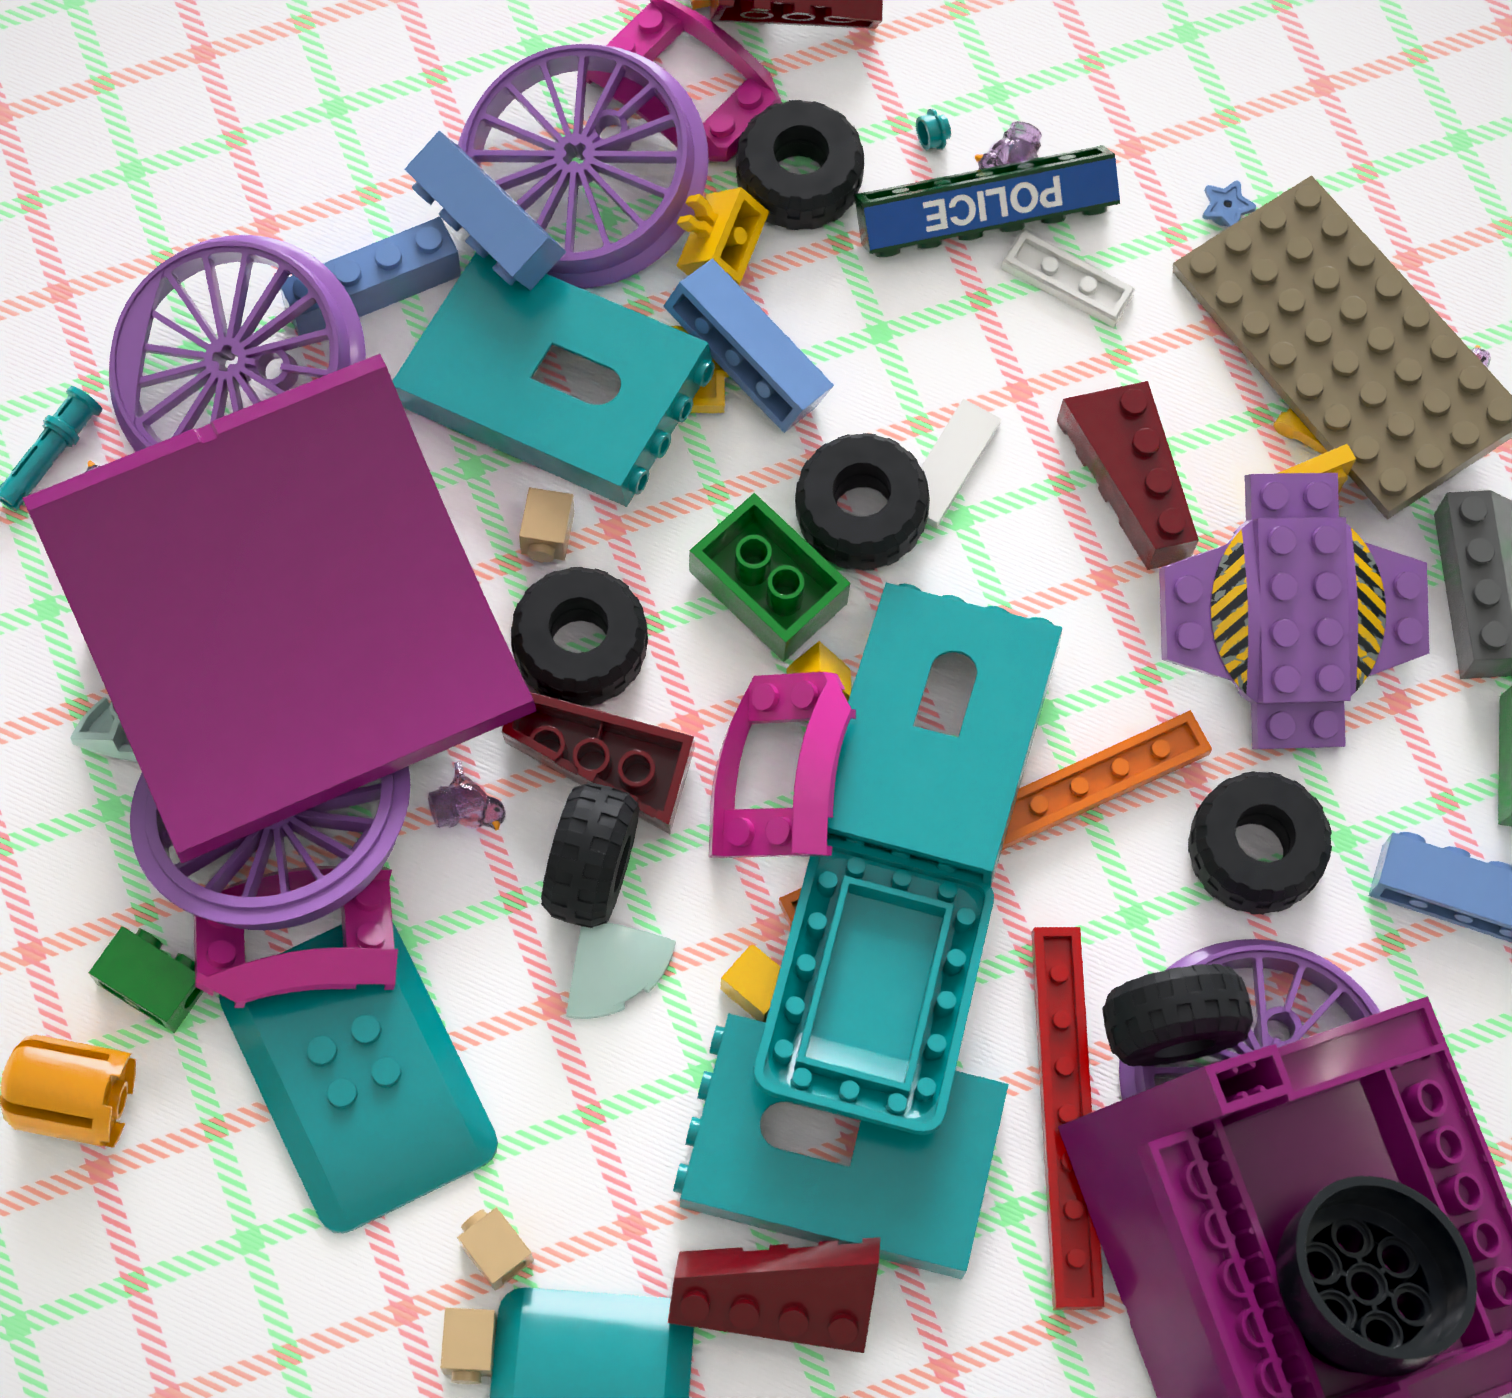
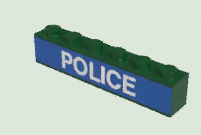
(987, 200)

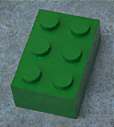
(769, 576)

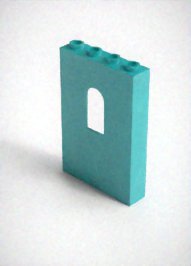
(491, 337)
(925, 789)
(900, 1186)

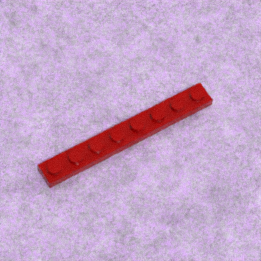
(1065, 1097)

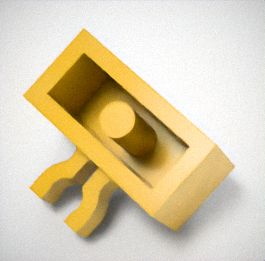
(722, 229)

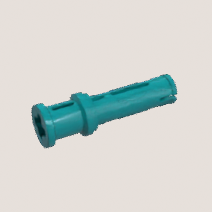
(58, 433)

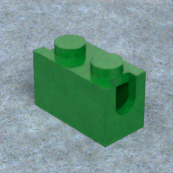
(147, 977)

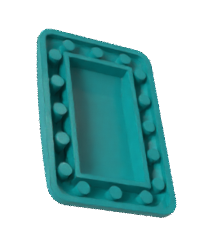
(875, 988)
(364, 1091)
(589, 1346)

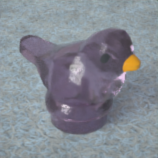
(1017, 144)
(464, 804)

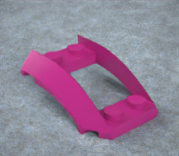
(653, 32)
(793, 830)
(364, 959)

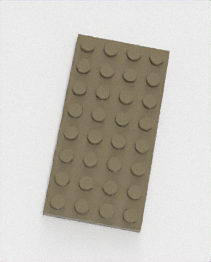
(1349, 345)

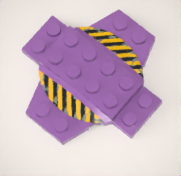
(1294, 610)

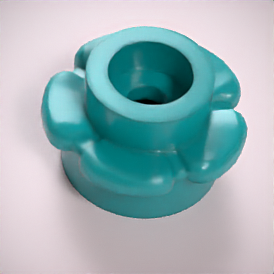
(933, 130)

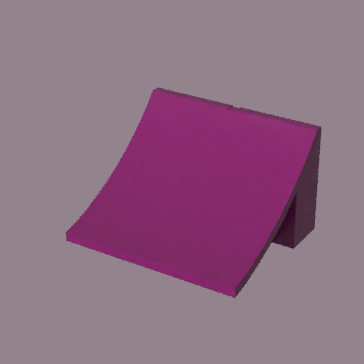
(279, 606)
(1216, 1164)

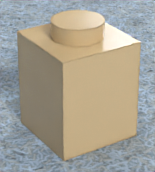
(546, 525)
(494, 1247)
(468, 1344)

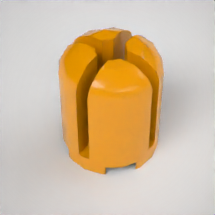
(67, 1089)

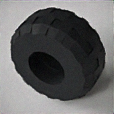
(809, 132)
(862, 463)
(573, 597)
(1285, 810)
(590, 855)
(1177, 1015)

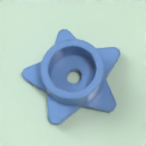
(1227, 215)

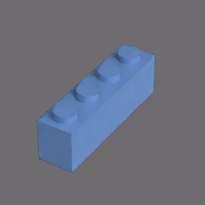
(484, 210)
(384, 272)
(748, 345)
(1445, 884)

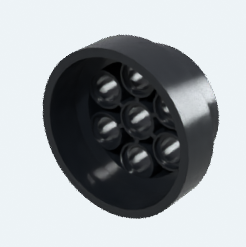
(1377, 1226)

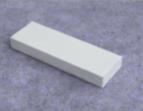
(1068, 278)
(956, 456)

